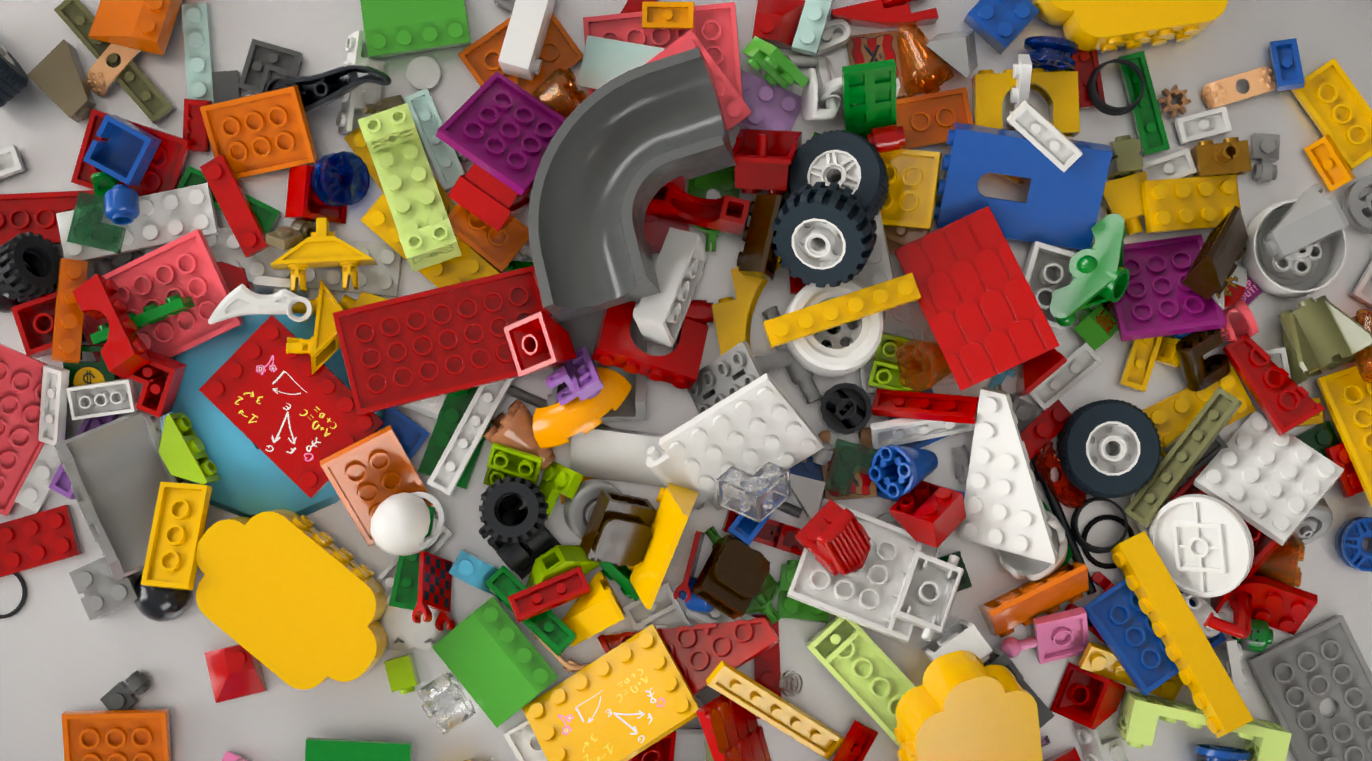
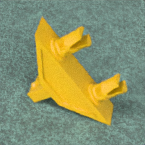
(322, 251)
(325, 338)

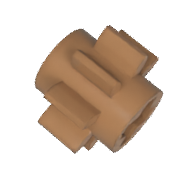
(1168, 96)

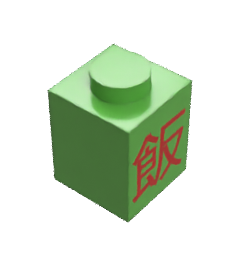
(1096, 326)

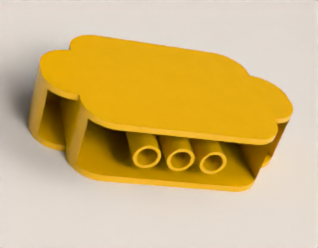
(1128, 23)
(291, 597)
(967, 714)

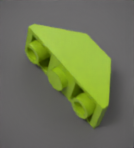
(185, 452)
(558, 561)

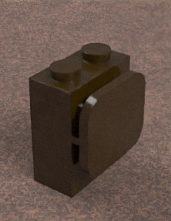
(618, 529)
(731, 576)

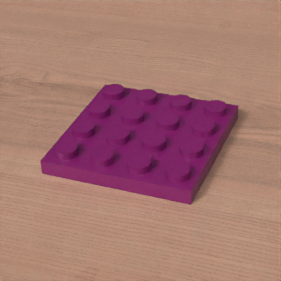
(503, 131)
(1155, 296)

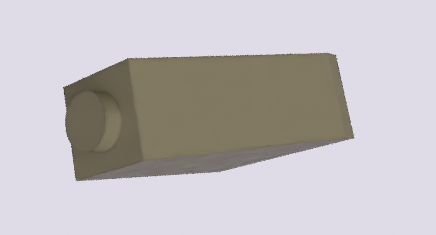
(64, 81)

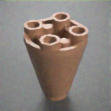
(516, 431)

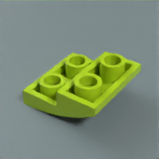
(885, 364)
(511, 462)

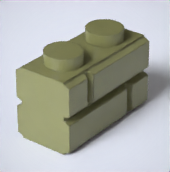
(1125, 157)

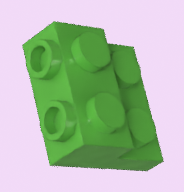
(774, 64)
(791, 608)

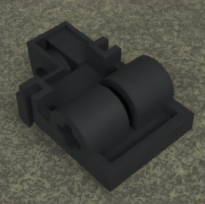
(519, 556)

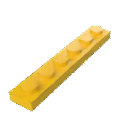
(841, 310)
(774, 710)

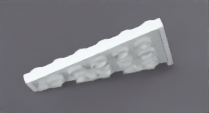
(1000, 486)

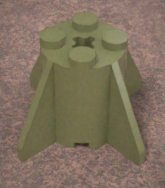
(1320, 338)

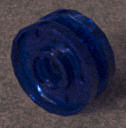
(1051, 53)
(327, 179)

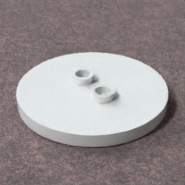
(1202, 545)

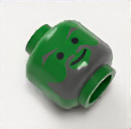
(1258, 638)

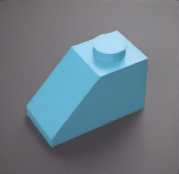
(473, 570)

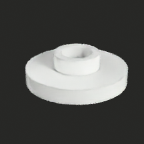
(423, 73)

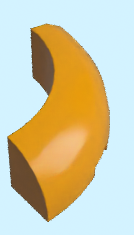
(558, 422)

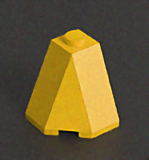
(594, 610)

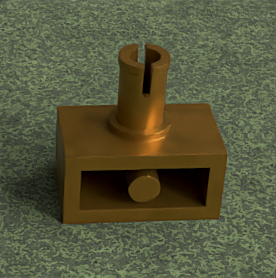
(1223, 158)

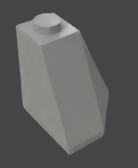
(1305, 224)

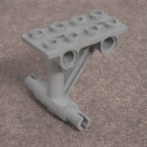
(740, 367)

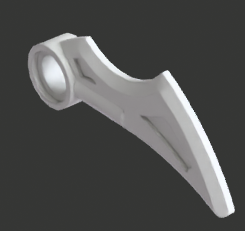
(245, 302)

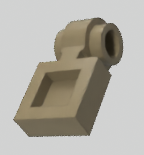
(289, 237)

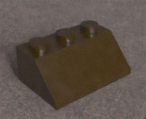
(758, 256)
(1218, 256)

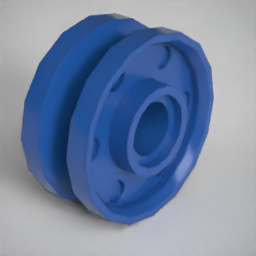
(1349, 543)
(1222, 753)

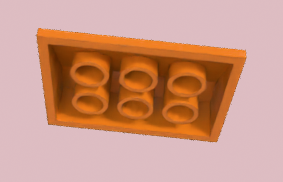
(136, 23)
(1035, 598)

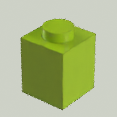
(402, 673)

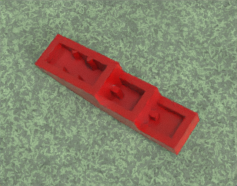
(873, 15)
(772, 534)

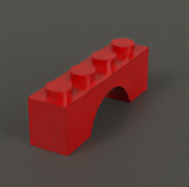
(721, 214)
(123, 349)

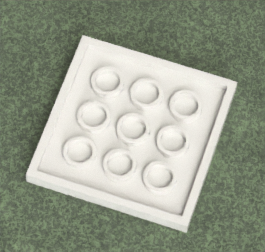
(1268, 478)

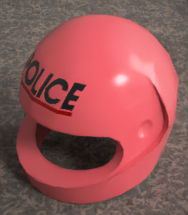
(1239, 322)

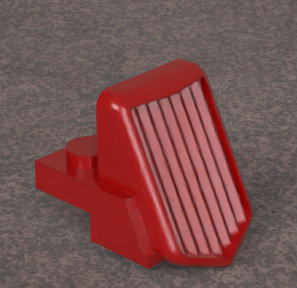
(836, 539)

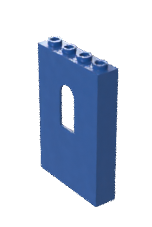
(1058, 204)

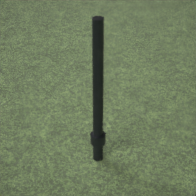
(1058, 512)

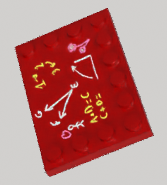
(286, 408)

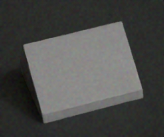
(957, 50)
(807, 493)

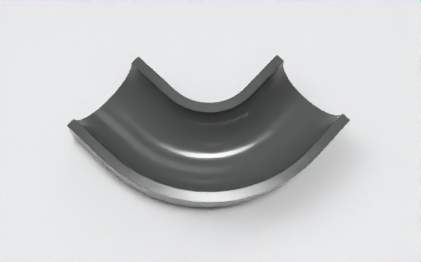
(606, 171)

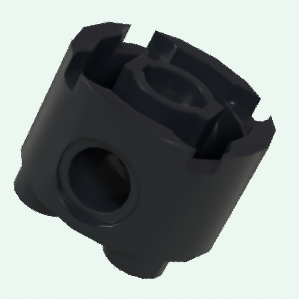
(845, 408)

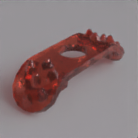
(1062, 489)

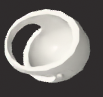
(404, 522)

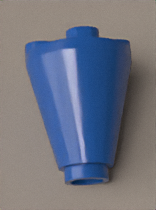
(901, 468)

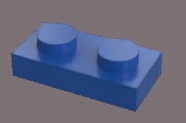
(1286, 64)

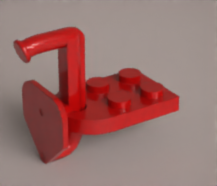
(1265, 600)

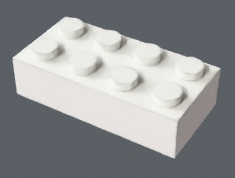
(102, 398)

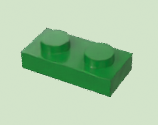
(621, 575)

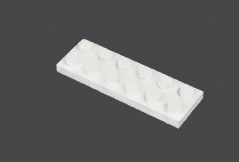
(161, 220)

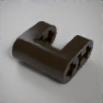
(1197, 371)

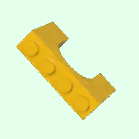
(1056, 88)

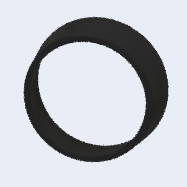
(1099, 103)
(1079, 539)

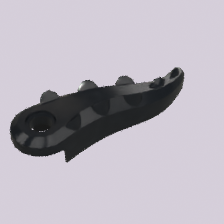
(330, 85)

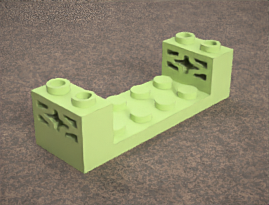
(409, 187)
(861, 670)
(1140, 716)

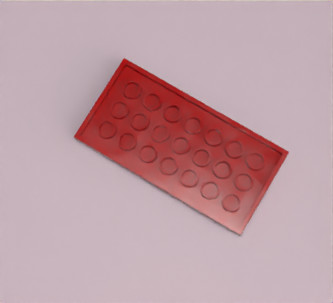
(435, 339)

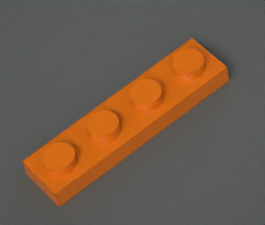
(68, 316)

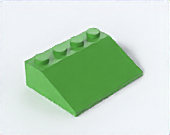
(413, 26)
(495, 662)

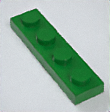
(1147, 113)
(265, 214)
(151, 315)
(405, 584)
(544, 625)

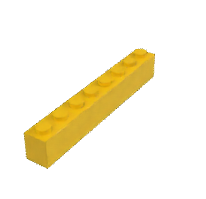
(1181, 635)

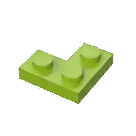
(559, 480)

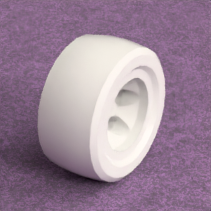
(1289, 281)
(838, 359)

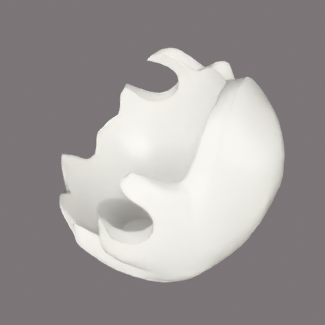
(1034, 569)

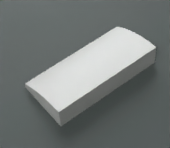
(614, 455)

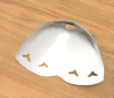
(399, 624)

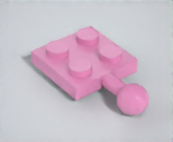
(1054, 637)

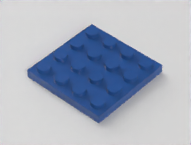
(1132, 639)

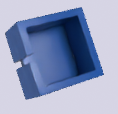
(1001, 20)
(126, 152)

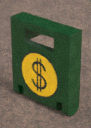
(89, 371)

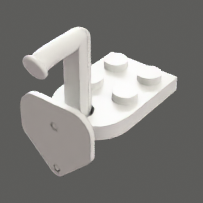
(828, 94)

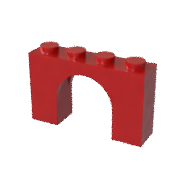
(617, 348)

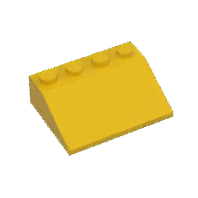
(666, 530)

